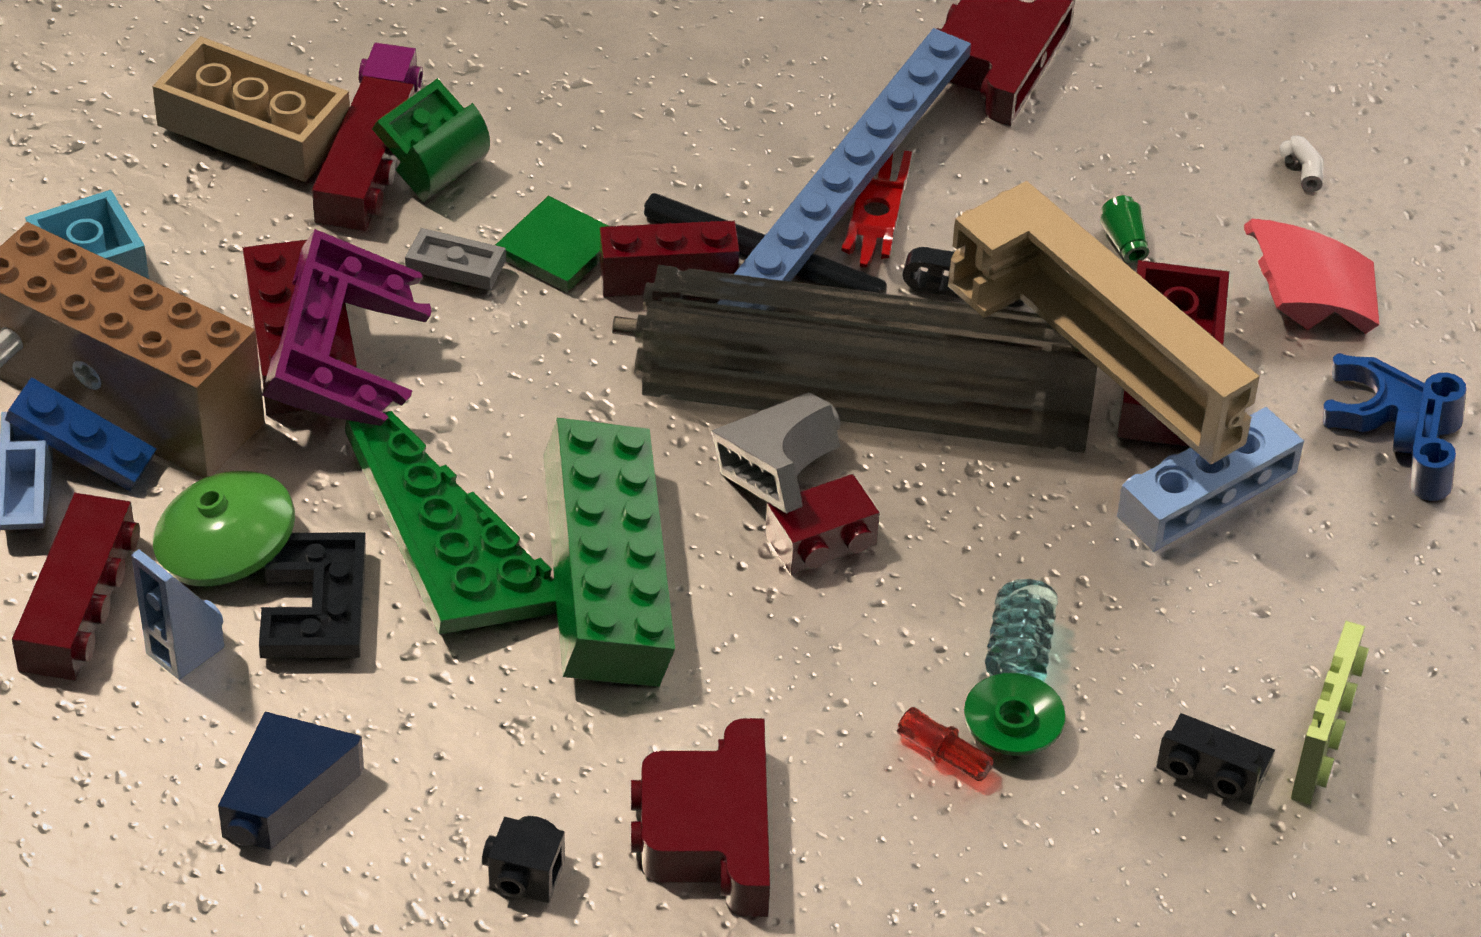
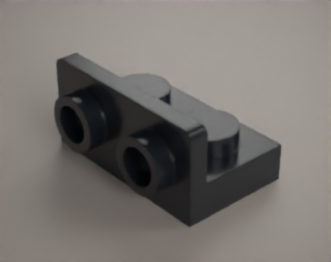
(1214, 758)

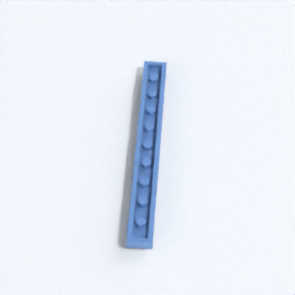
(857, 159)

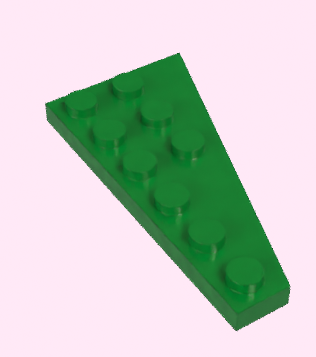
(451, 540)

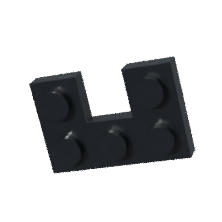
(335, 620)

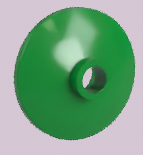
(1018, 700)

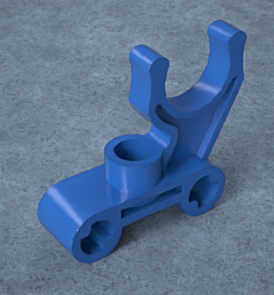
(1416, 407)

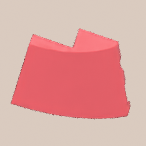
(1315, 275)

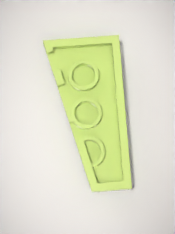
(1326, 728)

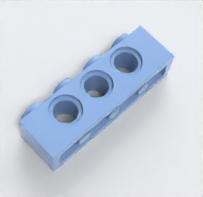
(1191, 492)

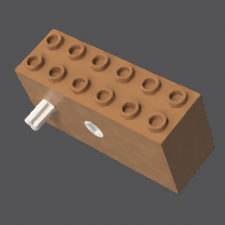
(128, 350)

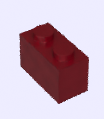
(830, 525)

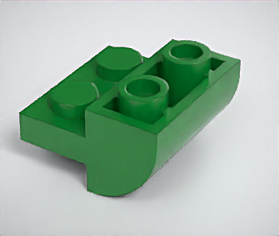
(434, 139)

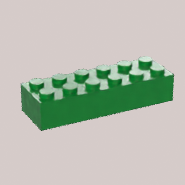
(608, 553)

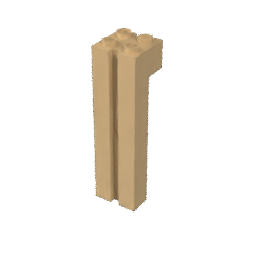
(1126, 327)

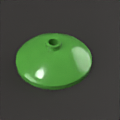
(223, 528)

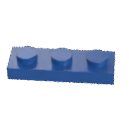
(80, 434)

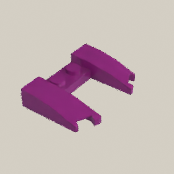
(301, 368)

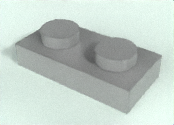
(456, 259)

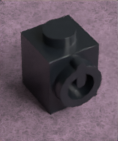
(525, 858)

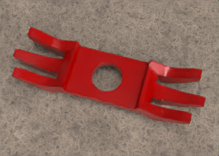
(882, 226)

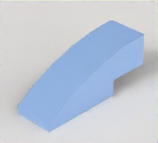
(23, 478)

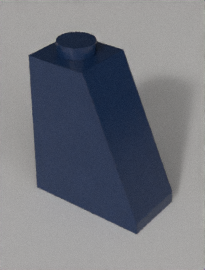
(286, 779)

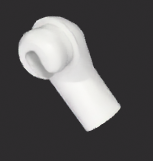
(1311, 161)

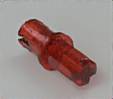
(944, 744)

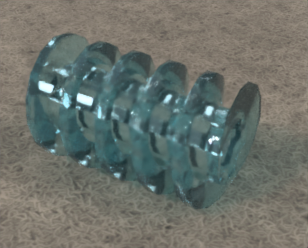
(1022, 629)

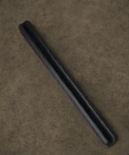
(816, 269)

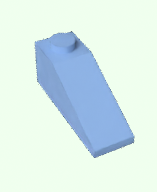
(175, 622)

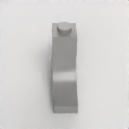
(775, 446)

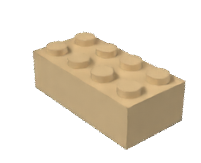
(250, 108)

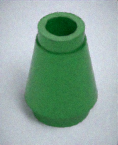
(1125, 226)

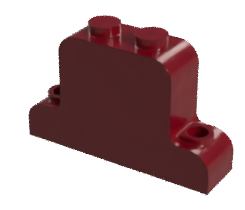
(1008, 48)
(708, 817)

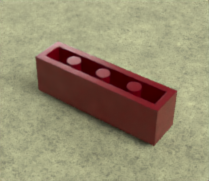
(359, 162)
(75, 587)

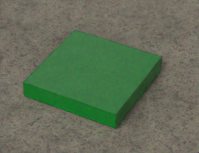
(554, 244)

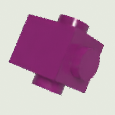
(392, 64)

